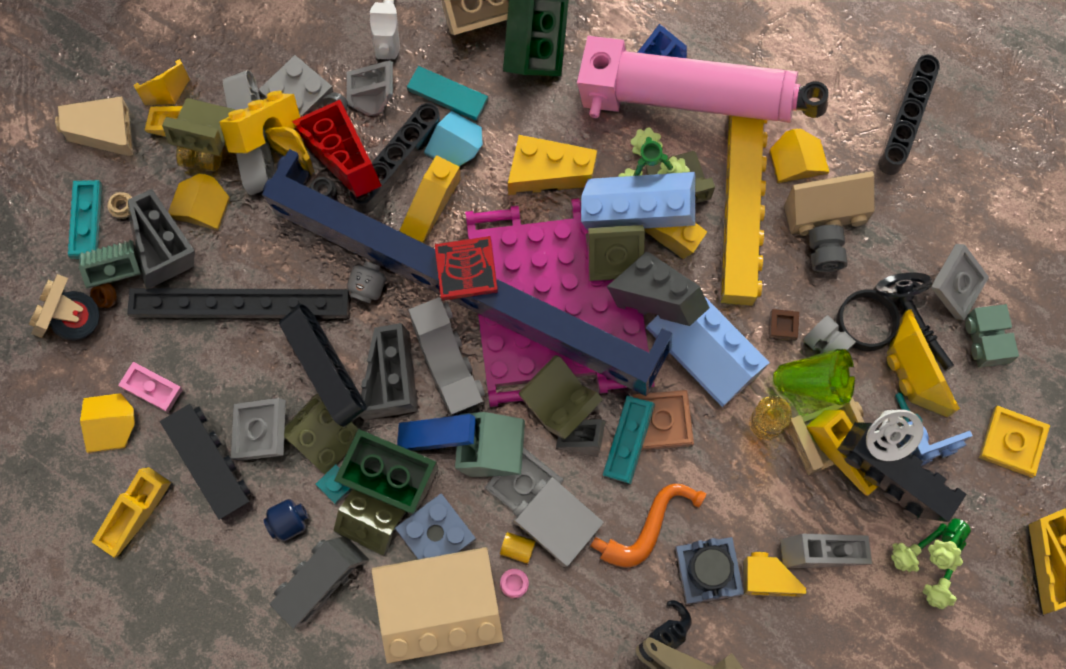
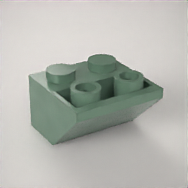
(495, 448)

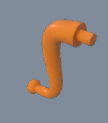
(638, 552)

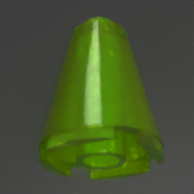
(818, 377)

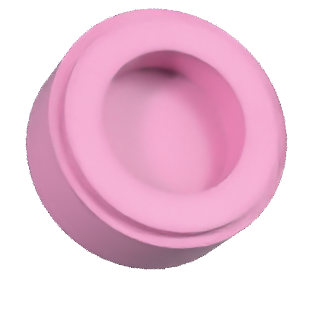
(514, 583)

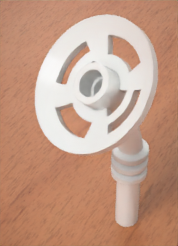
(894, 435)

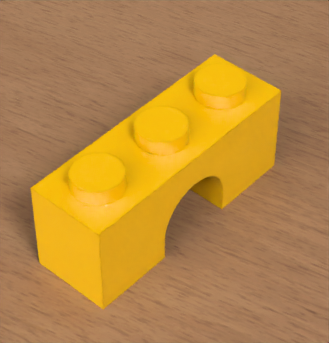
(245, 126)

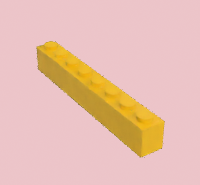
(743, 211)

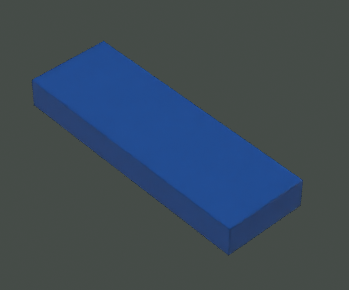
(437, 432)

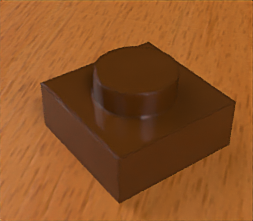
(784, 324)

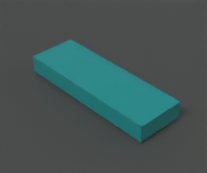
(447, 93)
(84, 217)
(628, 439)

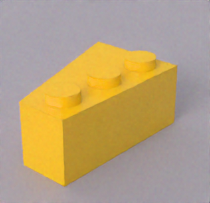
(549, 165)
(1049, 554)

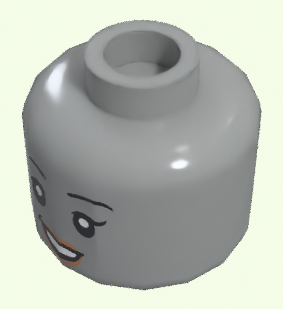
(366, 282)

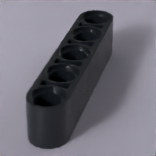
(911, 103)
(400, 146)
(322, 365)

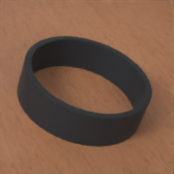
(886, 301)

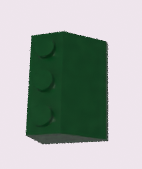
(535, 37)
(386, 472)

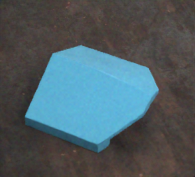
(455, 139)

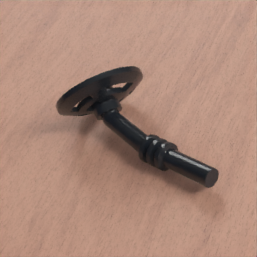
(905, 292)

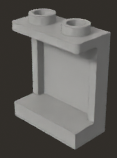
(557, 520)

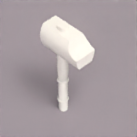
(384, 30)

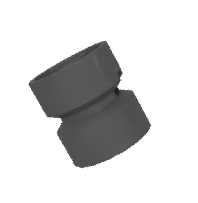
(828, 244)

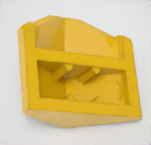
(164, 88)
(285, 138)
(798, 156)
(200, 202)
(106, 422)

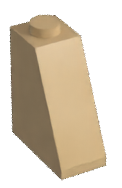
(97, 124)

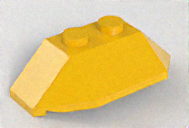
(918, 370)

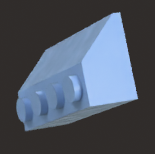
(639, 200)
(713, 353)

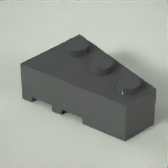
(158, 240)
(660, 290)
(389, 374)
(317, 580)

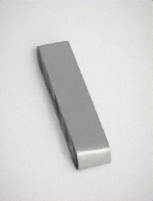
(257, 164)

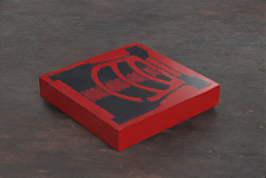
(466, 268)

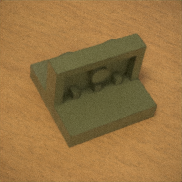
(613, 250)

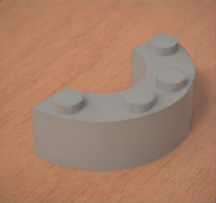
(443, 356)

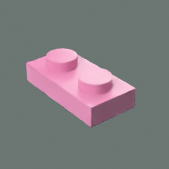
(150, 387)

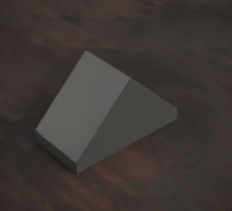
(584, 438)

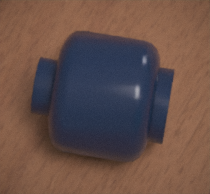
(285, 520)

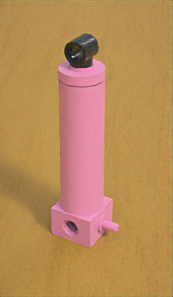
(617, 76)

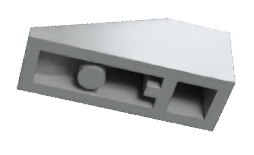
(825, 550)

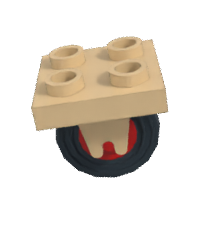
(68, 314)

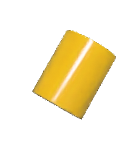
(517, 547)

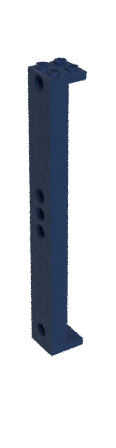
(418, 263)

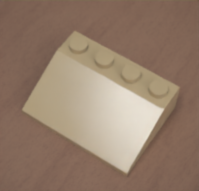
(437, 605)

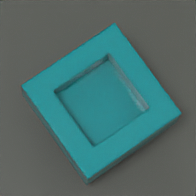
(332, 489)

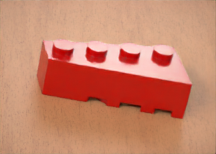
(337, 145)

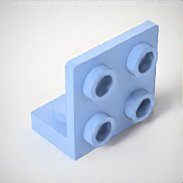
(944, 448)

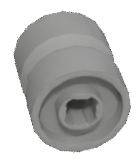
(827, 337)

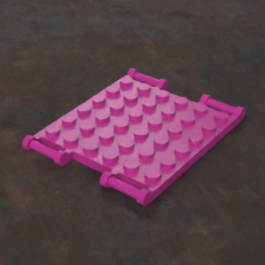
(552, 266)

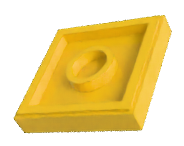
(1014, 441)

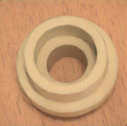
(114, 202)

